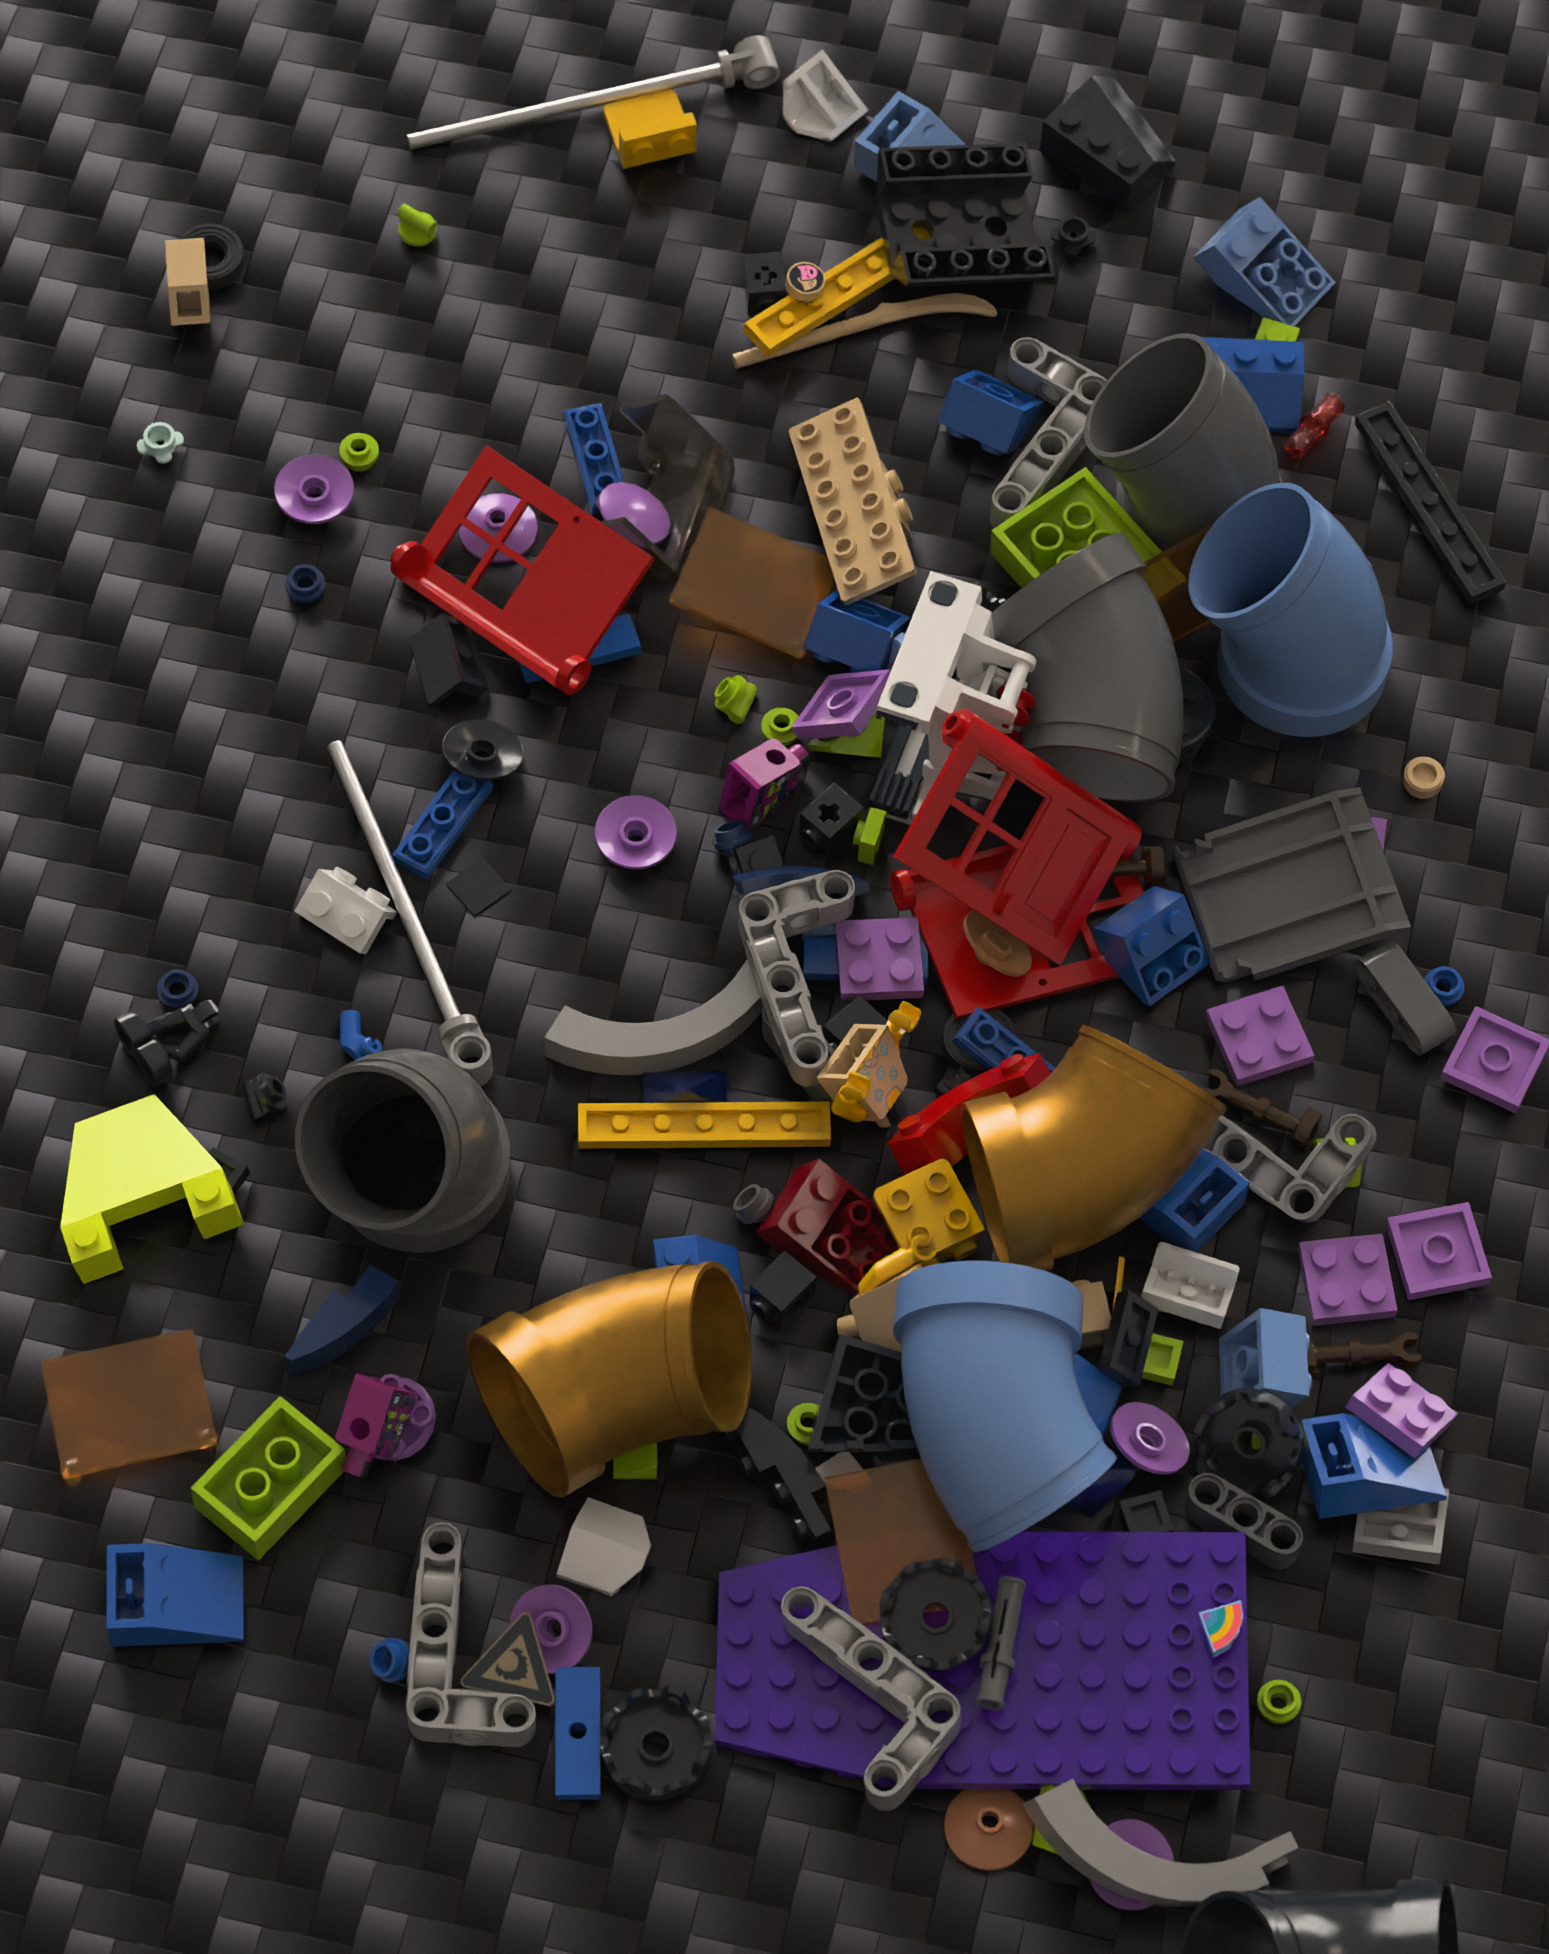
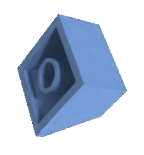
(1267, 1355)

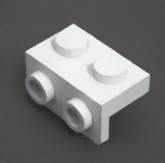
(344, 908)
(1190, 1284)

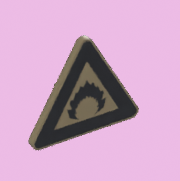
(513, 1665)

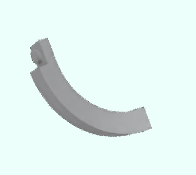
(657, 1045)
(1116, 1865)

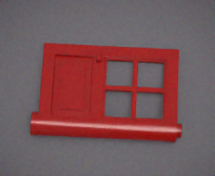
(564, 597)
(1056, 863)
(961, 974)

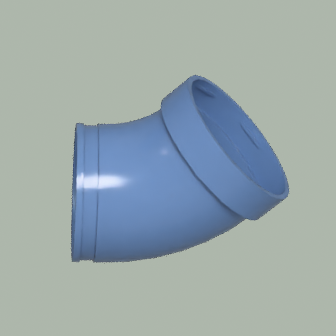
(1295, 613)
(996, 1393)

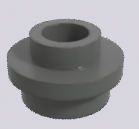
(753, 1204)

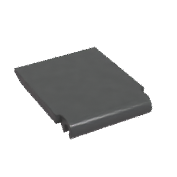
(1291, 887)

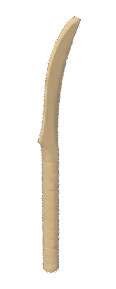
(883, 314)

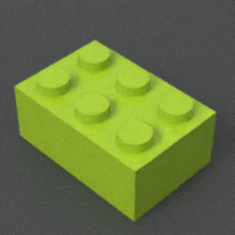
(268, 1478)

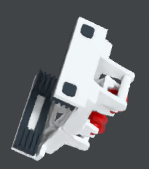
(920, 694)

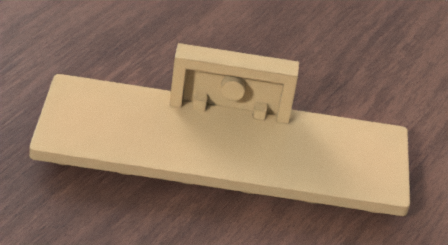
(854, 501)

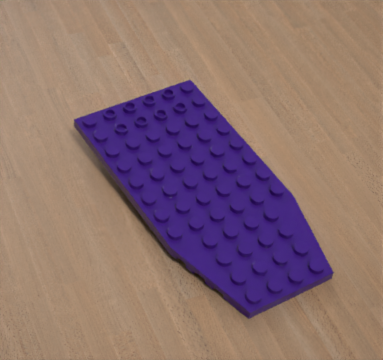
(1102, 1687)

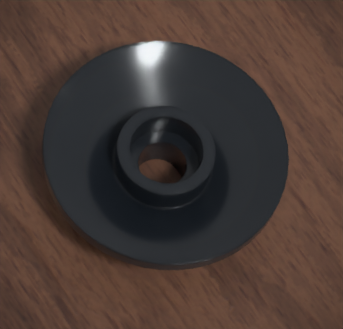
(482, 750)

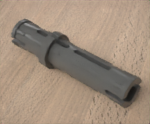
(998, 1660)

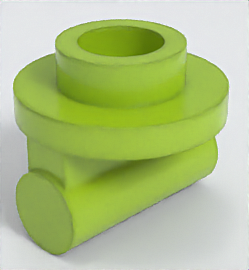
(416, 227)
(735, 697)

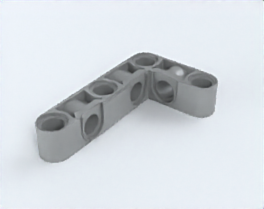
(1068, 388)
(789, 912)
(1323, 1172)
(895, 1686)
(464, 1715)

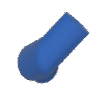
(351, 1038)

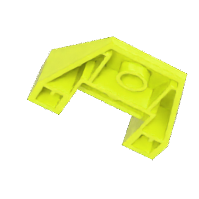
(131, 1165)

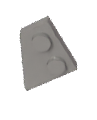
(1403, 1532)

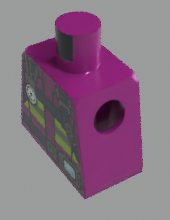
(761, 781)
(373, 1421)

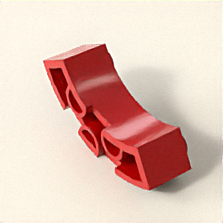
(938, 1127)

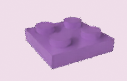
(842, 705)
(879, 959)
(1259, 1036)
(1495, 1059)
(1438, 1251)
(1347, 1279)
(1401, 1410)

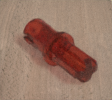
(1315, 424)

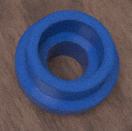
(1450, 978)
(390, 1659)

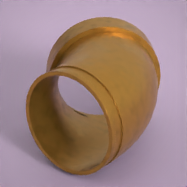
(1083, 1149)
(615, 1369)

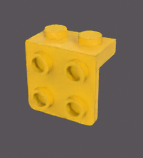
(650, 128)
(933, 1205)

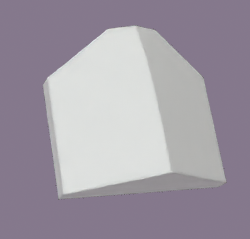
(820, 100)
(604, 1548)

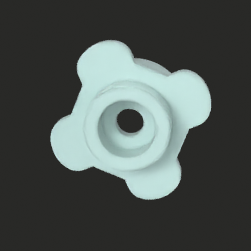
(160, 433)

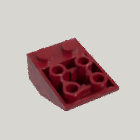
(827, 1226)

